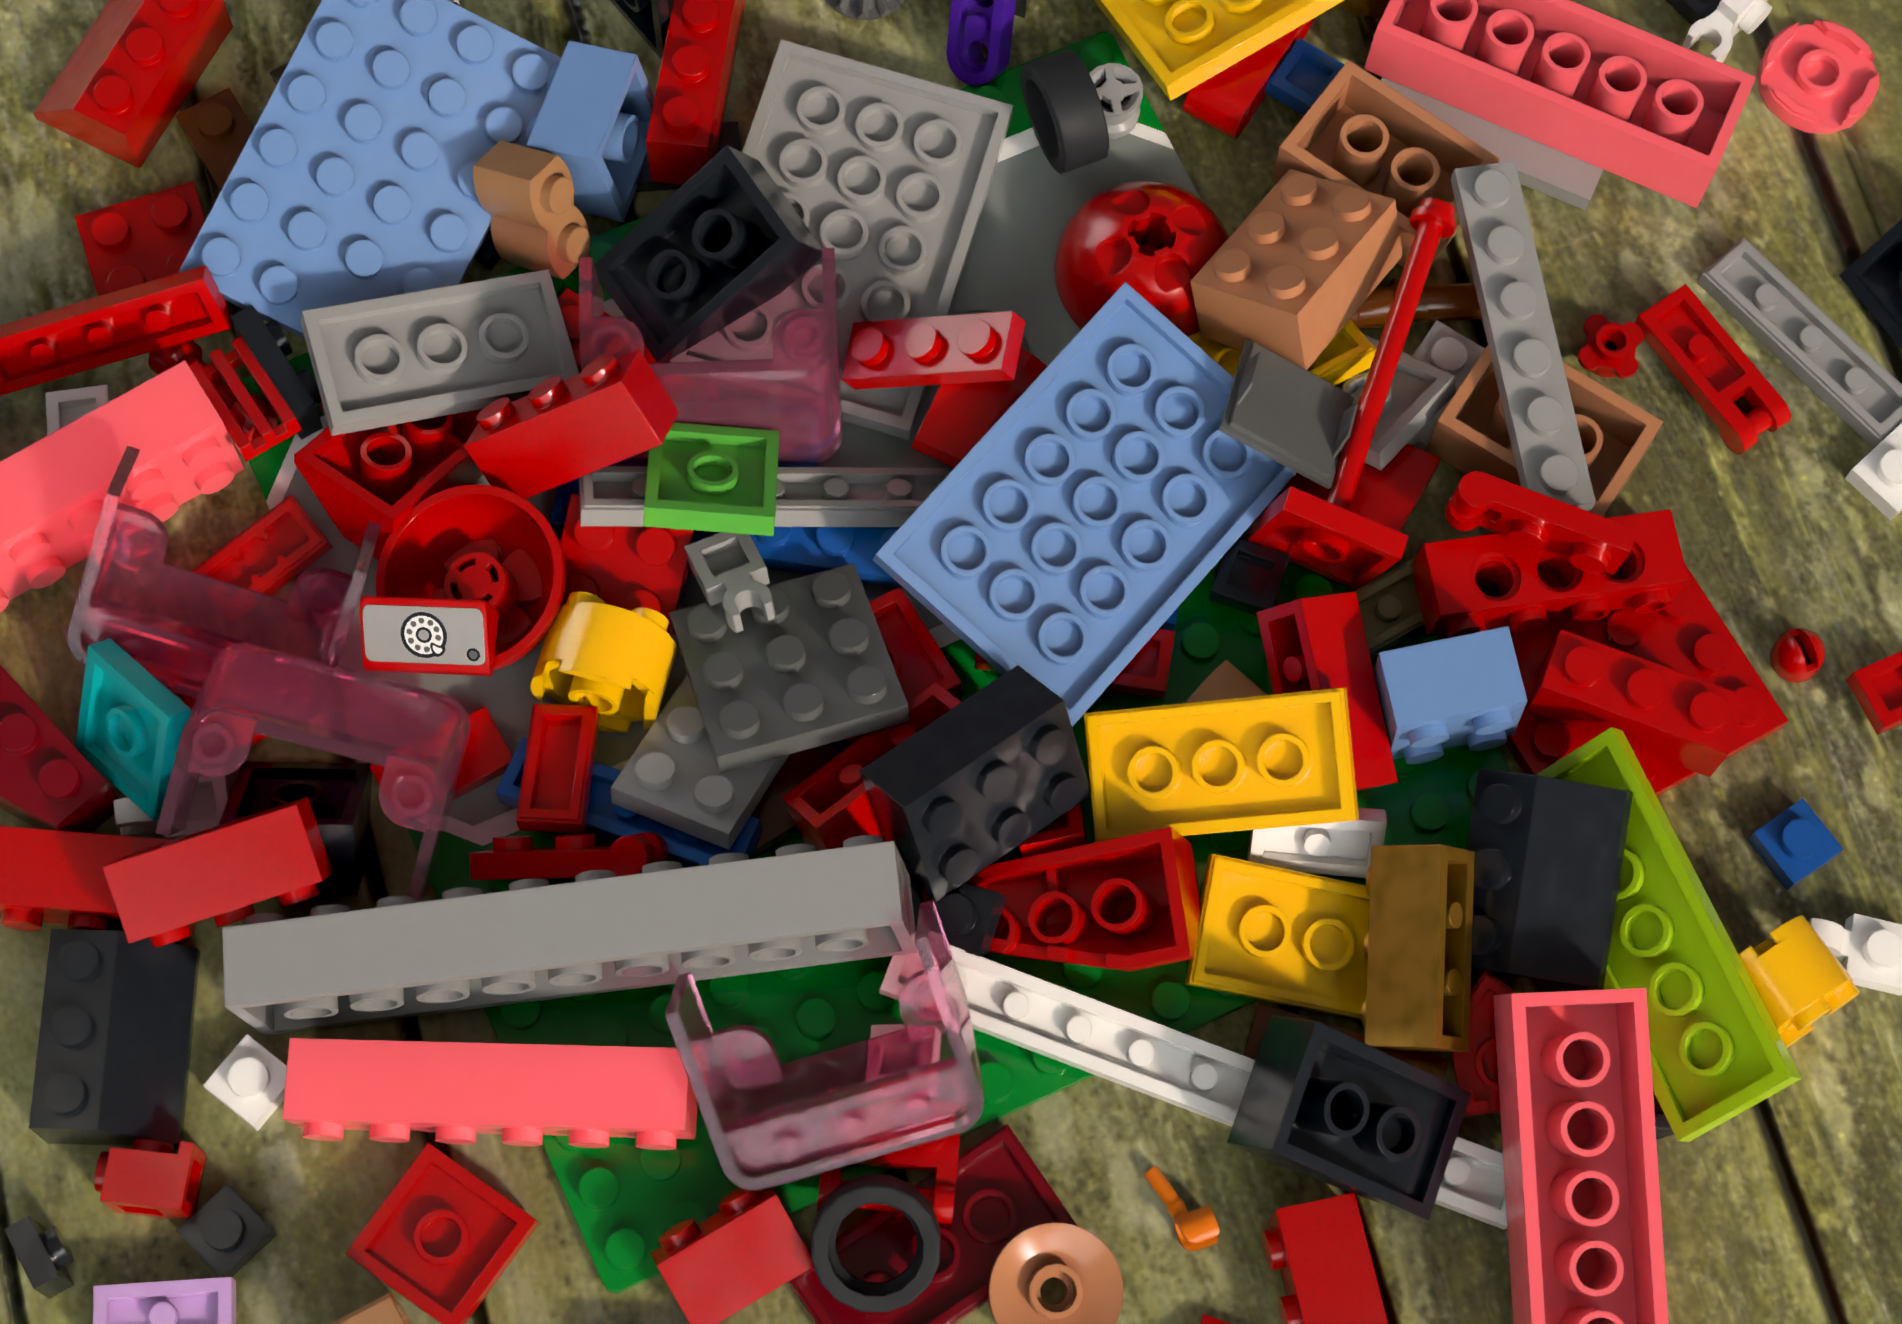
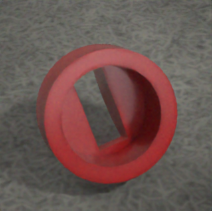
(1789, 659)

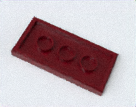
(994, 1200)

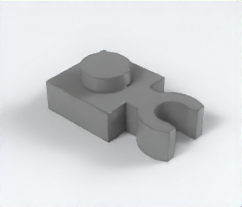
(731, 573)

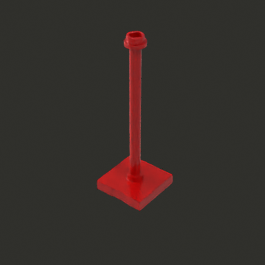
(1324, 532)

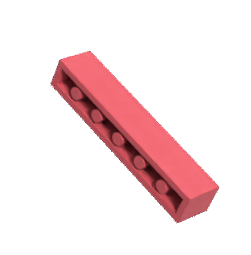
(489, 1091)

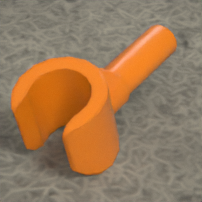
(1193, 1228)

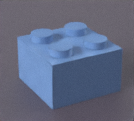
(597, 125)
(1450, 694)

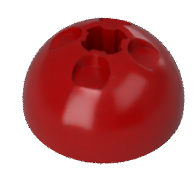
(1102, 250)
(462, 541)

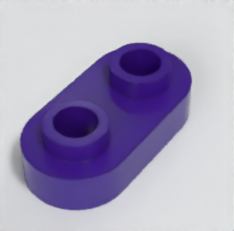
(977, 23)

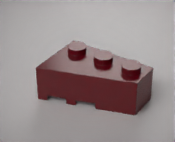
(43, 772)

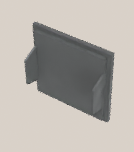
(1288, 413)

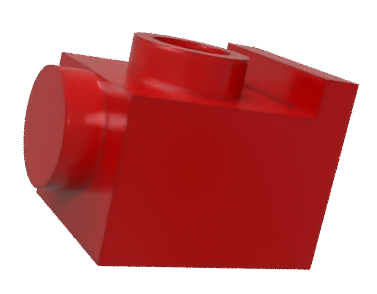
(151, 1179)

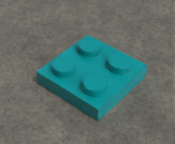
(129, 725)

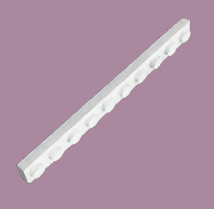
(1156, 1060)

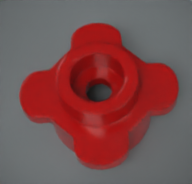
(1607, 363)

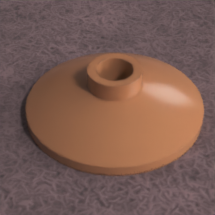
(1061, 1251)

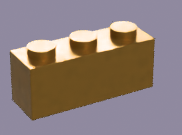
(1419, 948)

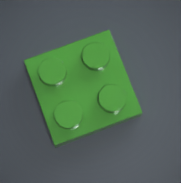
(713, 480)

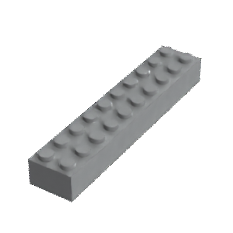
(569, 937)

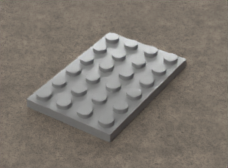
(885, 178)

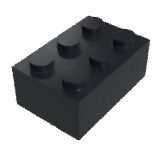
(977, 781)

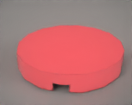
(1818, 77)

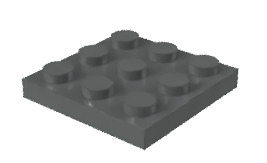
(792, 679)

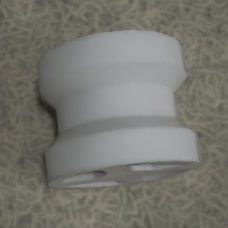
(1124, 92)

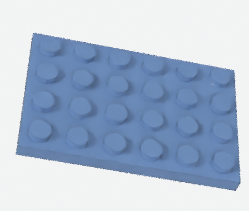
(369, 158)
(1087, 506)

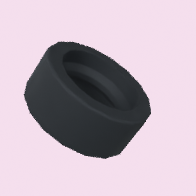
(1065, 111)
(875, 1295)

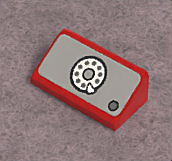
(428, 635)

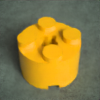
(606, 661)
(1797, 978)

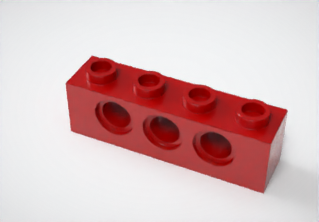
(1456, 606)

